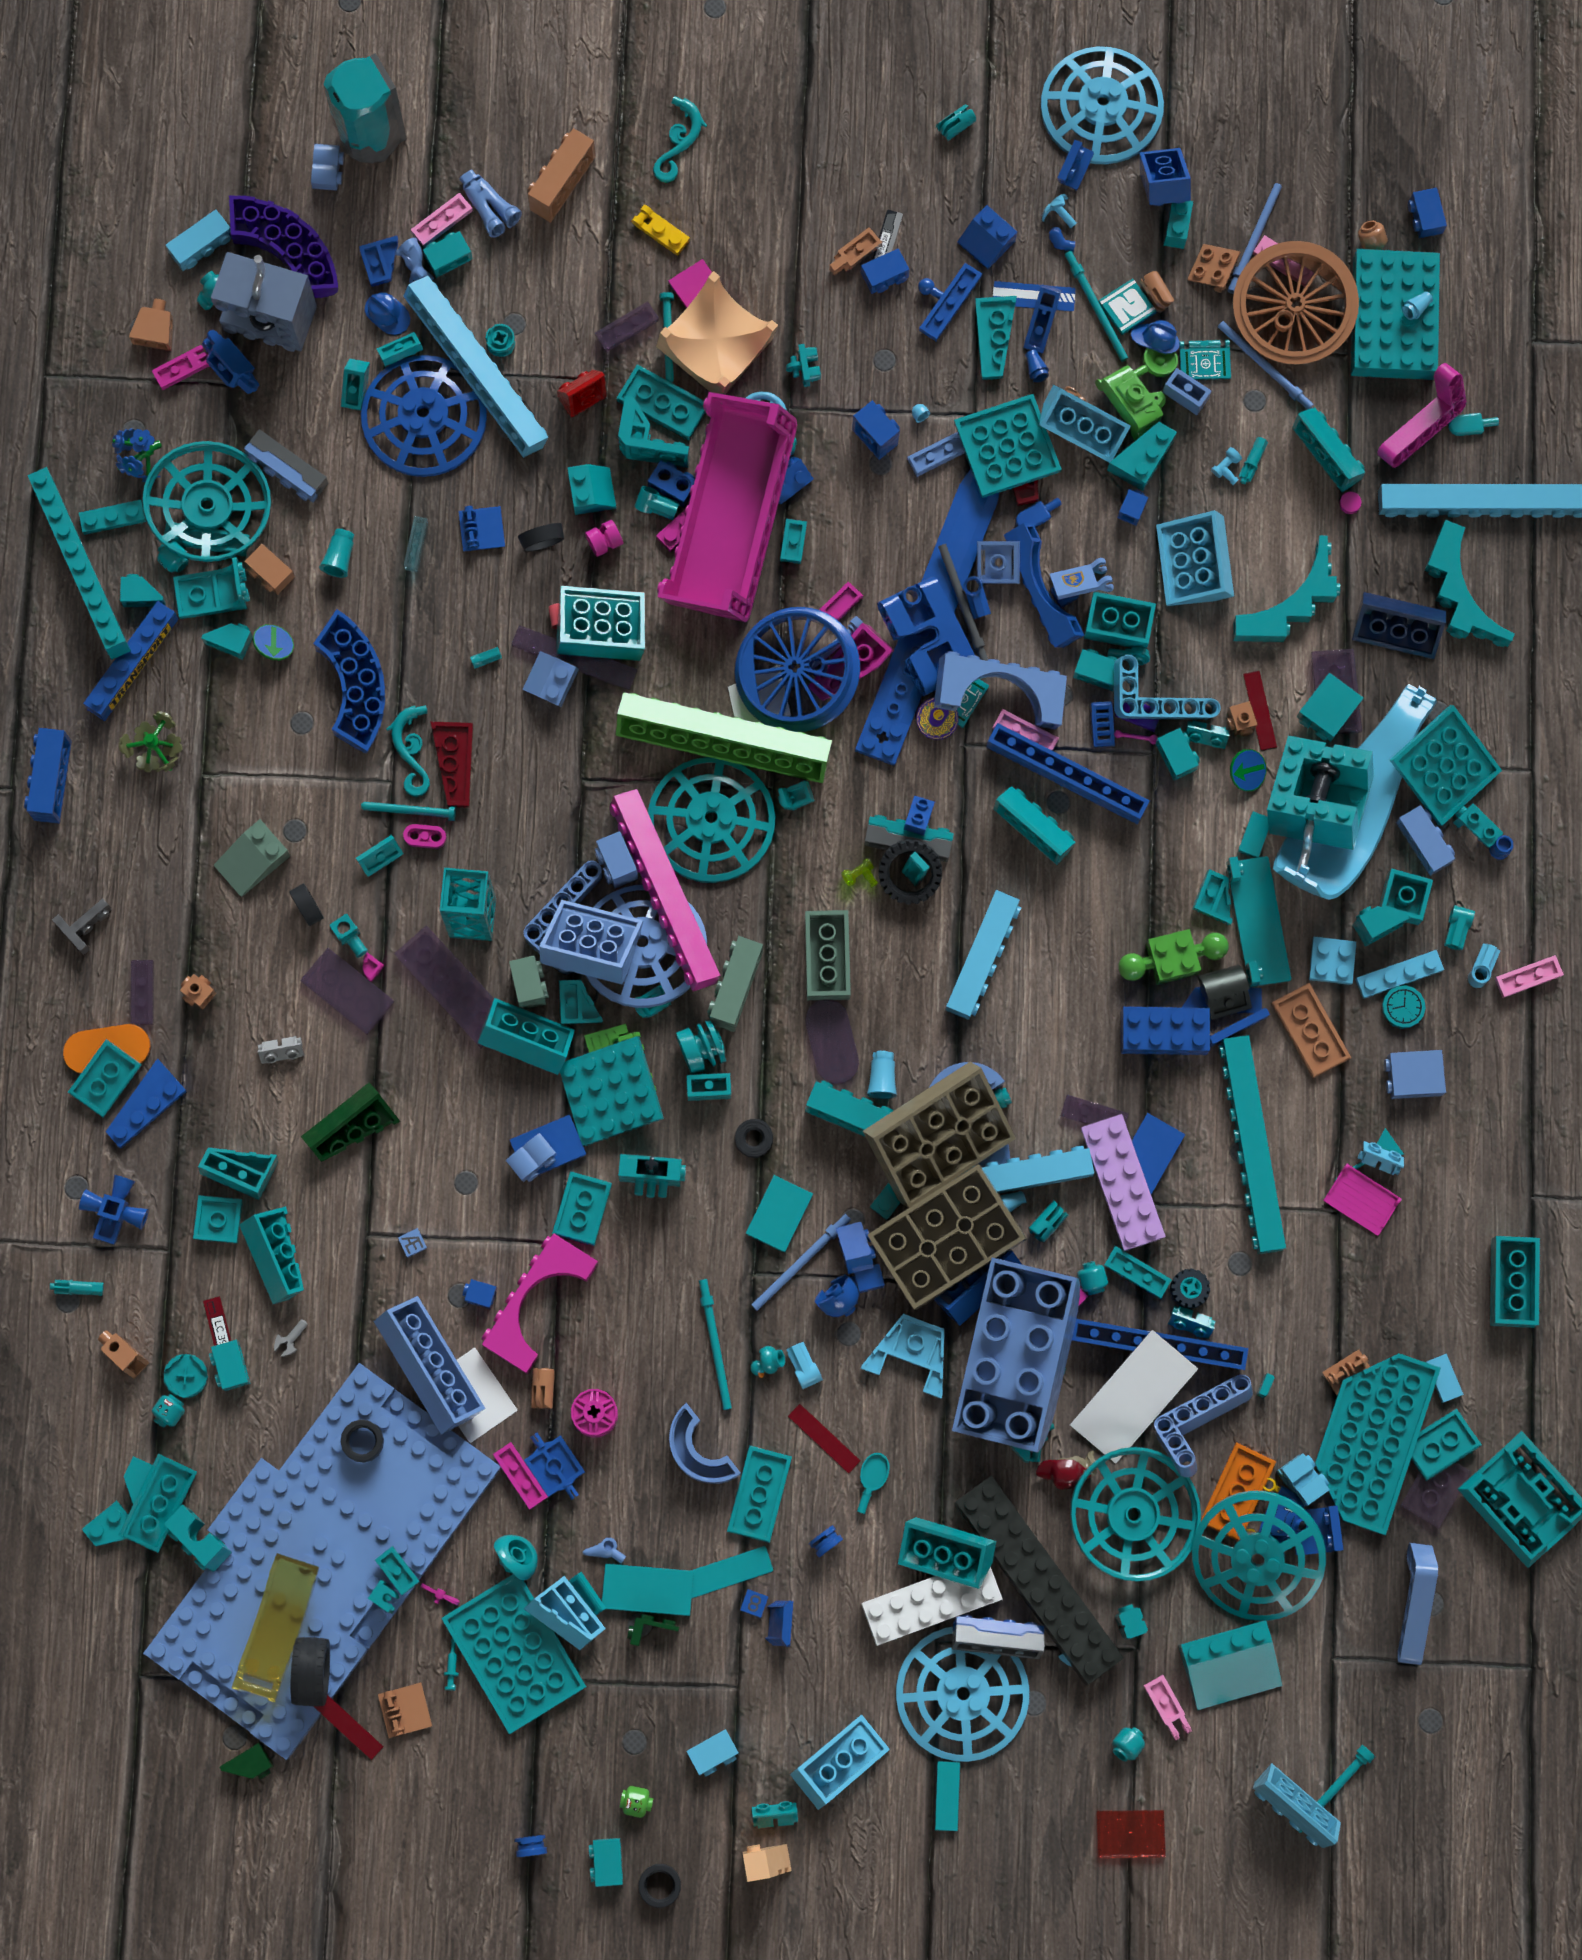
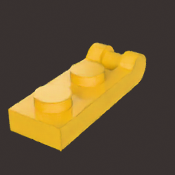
(661, 230)

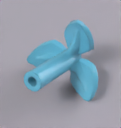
(1056, 205)

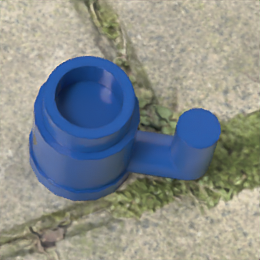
(1501, 847)

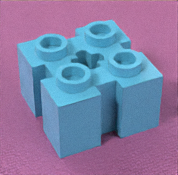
(1303, 1479)

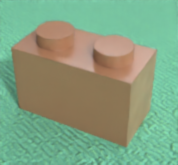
(269, 569)

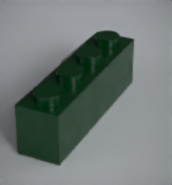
(350, 1123)

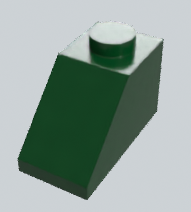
(250, 1763)

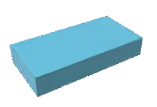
(1446, 1383)

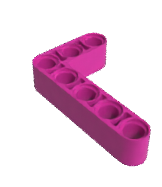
(1430, 420)

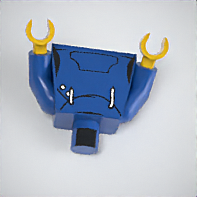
(1284, 1514)

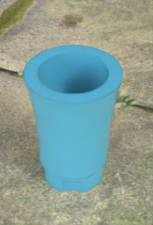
(882, 1076)

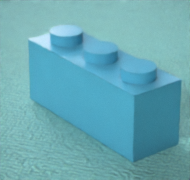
(199, 240)

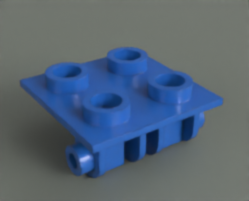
(481, 528)

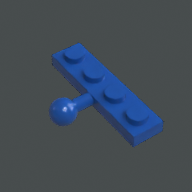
(949, 301)

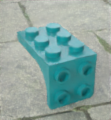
(212, 591)

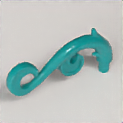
(682, 143)
(405, 753)

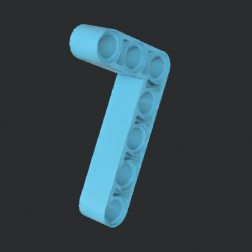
(1156, 704)

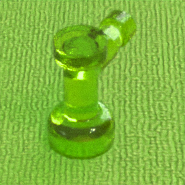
(865, 869)

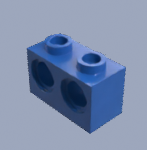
(669, 487)

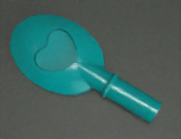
(872, 1477)

